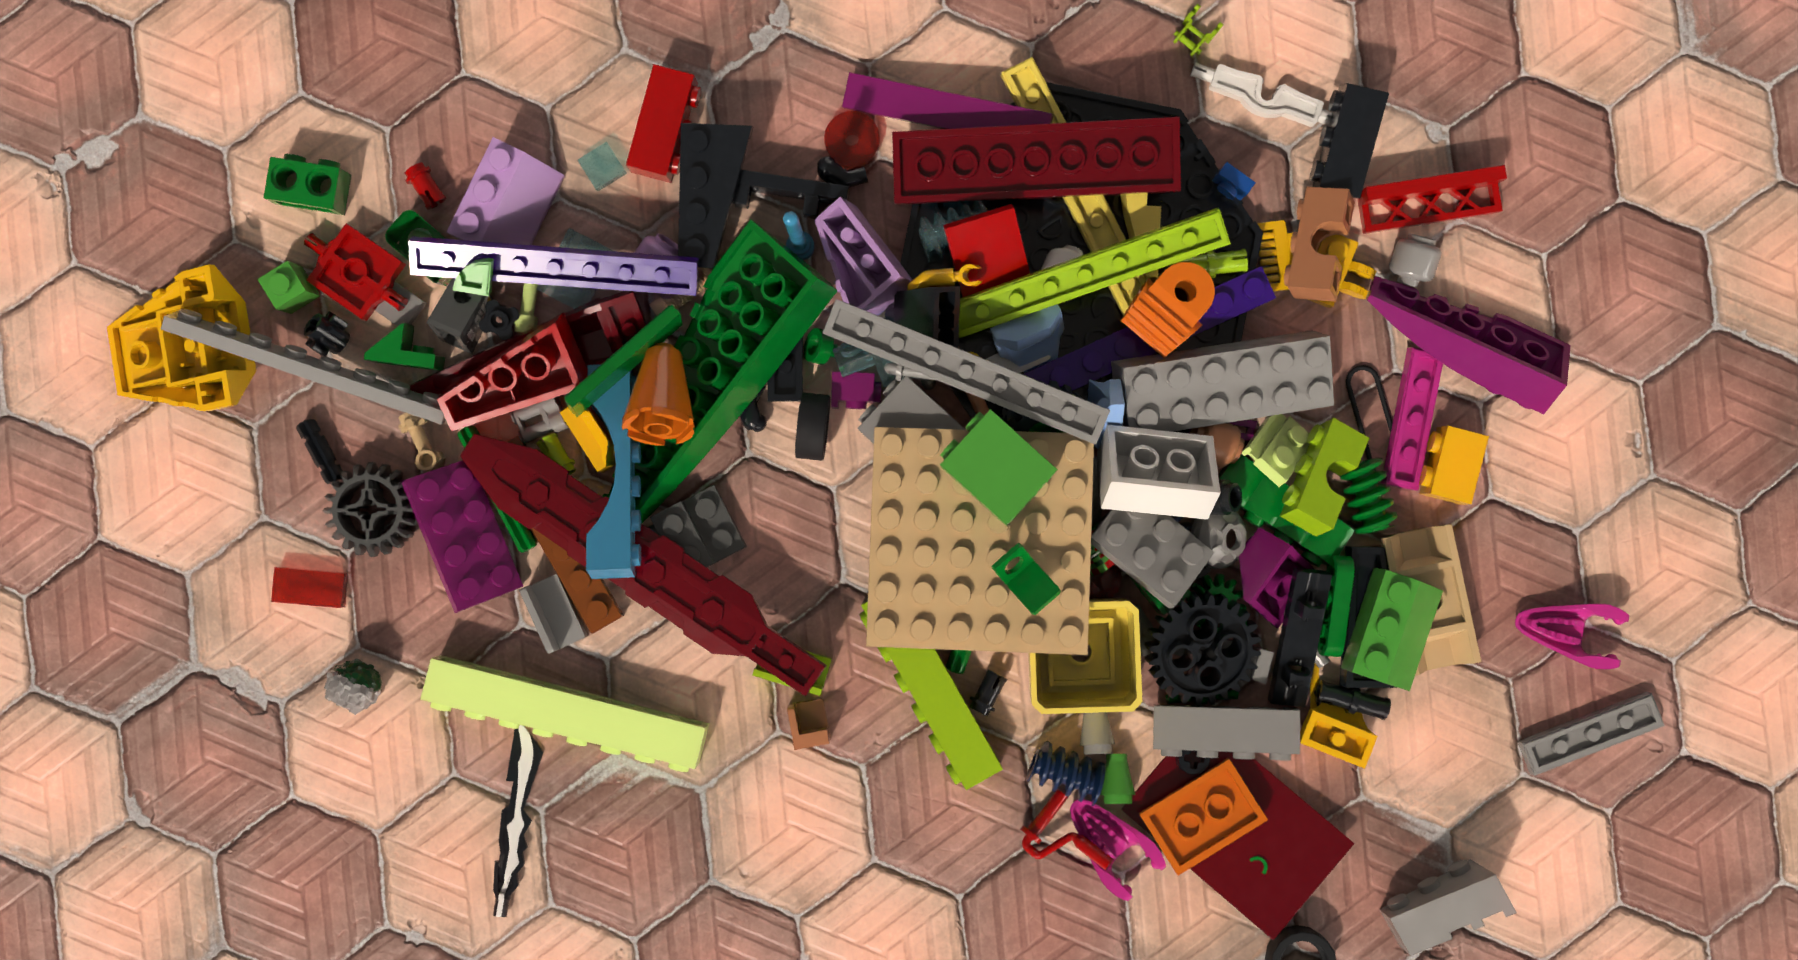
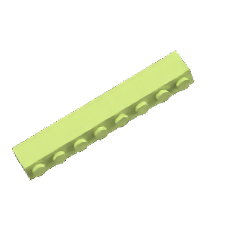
(564, 712)

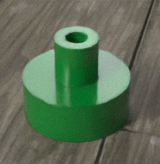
(819, 347)

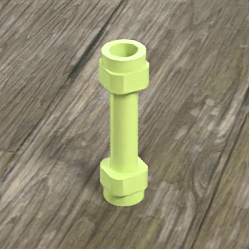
(526, 319)

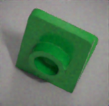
(1026, 579)

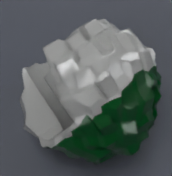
(353, 685)

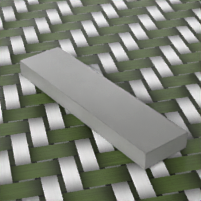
(1590, 733)

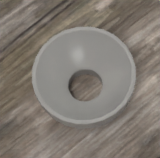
(1213, 535)

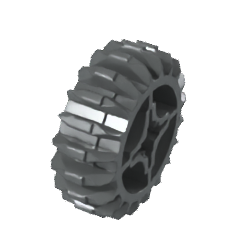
(374, 522)

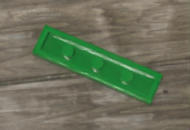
(623, 360)

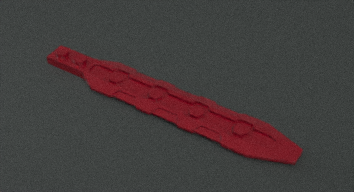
(669, 581)

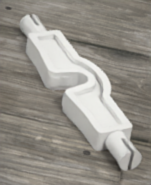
(1247, 89)

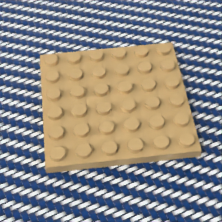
(938, 546)

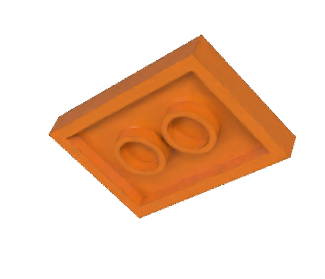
(1203, 816)

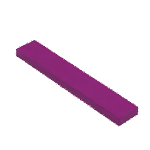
(933, 106)

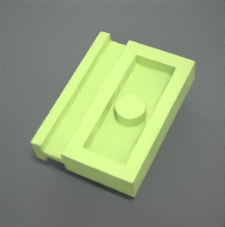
(1277, 447)

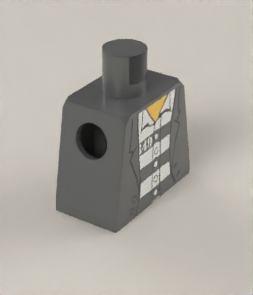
(458, 318)

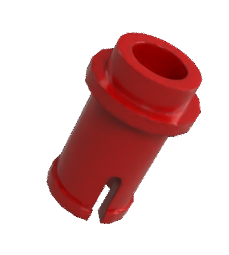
(425, 186)

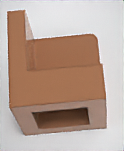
(808, 723)

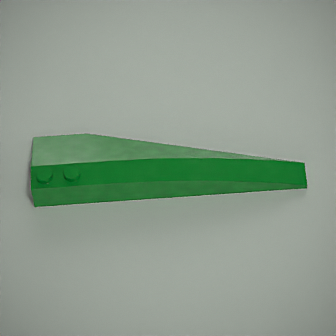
(740, 333)

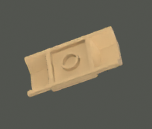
(1433, 558)

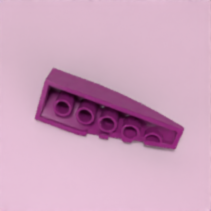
(1487, 350)

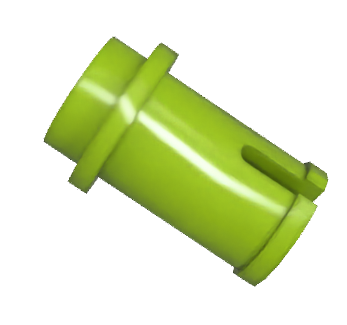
(553, 448)

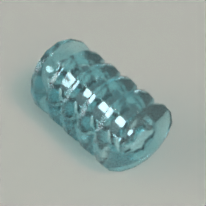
(933, 235)

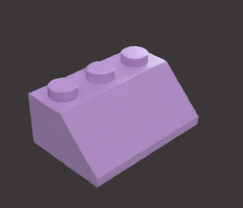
(506, 197)

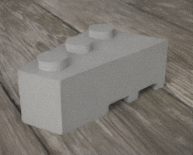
(1444, 905)

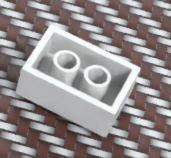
(1157, 472)

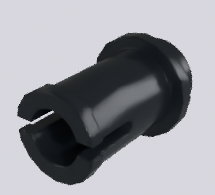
(987, 693)

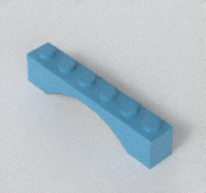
(611, 541)

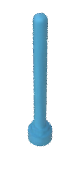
(798, 241)

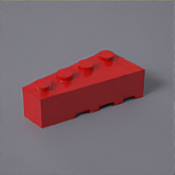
(522, 375)

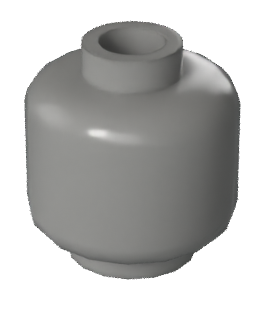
(1415, 259)

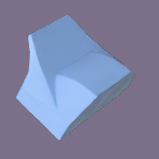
(1030, 337)
(1108, 396)

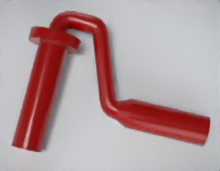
(1080, 841)

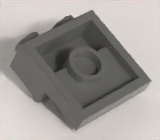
(701, 527)

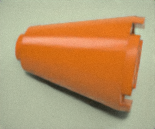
(660, 399)

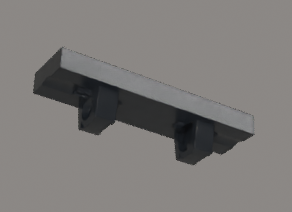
(808, 190)
(1299, 636)

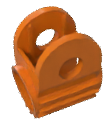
(1164, 319)

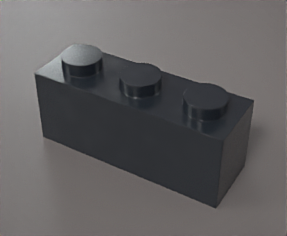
(1349, 138)

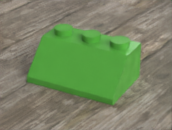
(1392, 628)

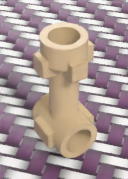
(426, 457)

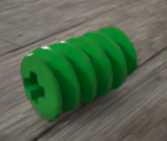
(1369, 497)

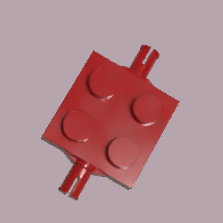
(356, 272)

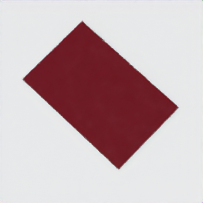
(1293, 841)

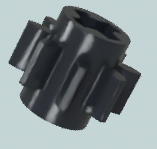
(326, 334)

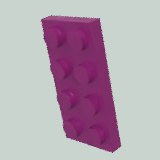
(462, 535)

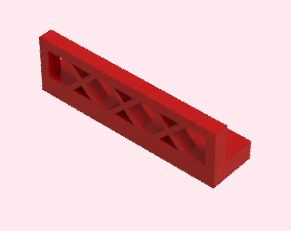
(1429, 186)

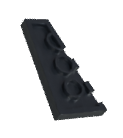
(708, 179)
(1365, 560)

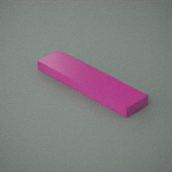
(1412, 419)

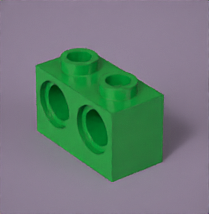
(306, 190)

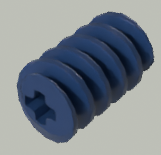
(1067, 772)

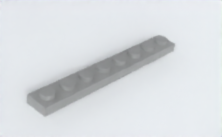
(295, 361)
(966, 371)

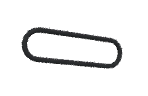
(1354, 404)

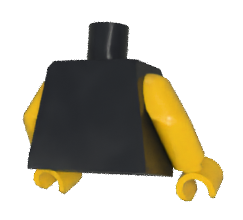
(932, 304)

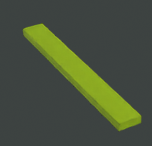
(1092, 271)

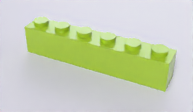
(944, 710)

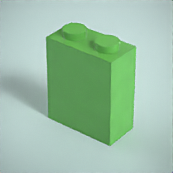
(997, 466)

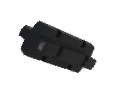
(320, 450)

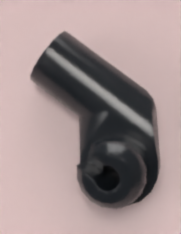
(751, 416)

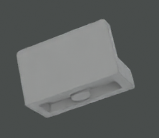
(553, 613)

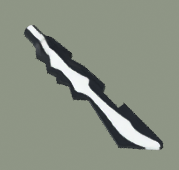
(514, 823)

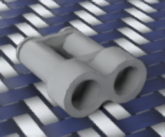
(551, 419)

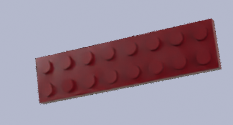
(1037, 161)

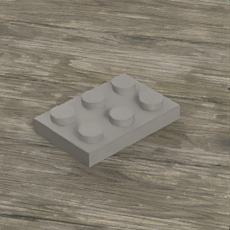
(1152, 552)

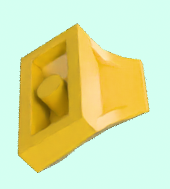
(592, 437)
(1338, 734)

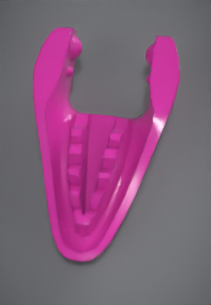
(1563, 629)
(1113, 838)

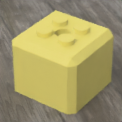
(1104, 681)

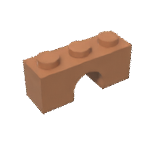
(1321, 215)

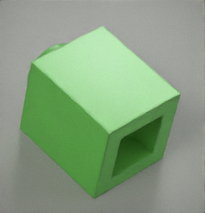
(288, 287)

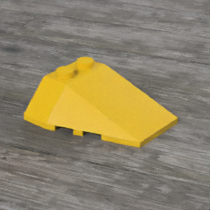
(174, 369)

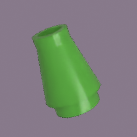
(1118, 782)

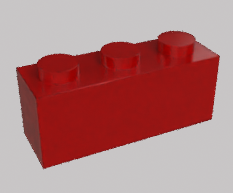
(658, 129)

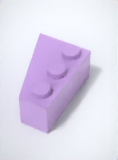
(861, 261)

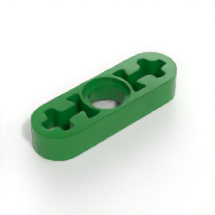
(1337, 608)

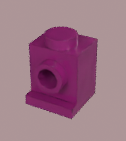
(855, 390)

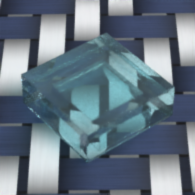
(602, 166)

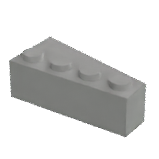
(1227, 730)

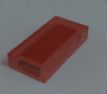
(309, 587)

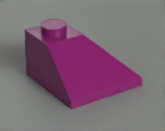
(1267, 574)

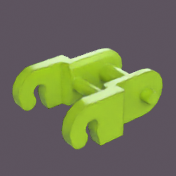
(1188, 25)

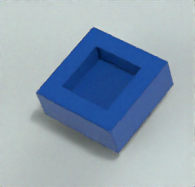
(1232, 182)

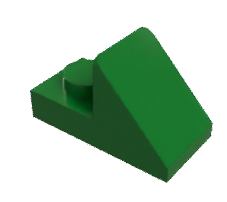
(397, 347)

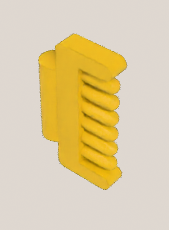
(1281, 251)

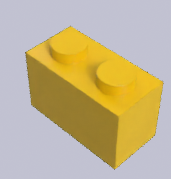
(1453, 464)

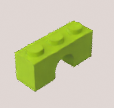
(1310, 499)

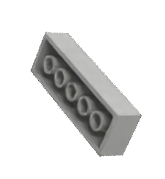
(1227, 382)

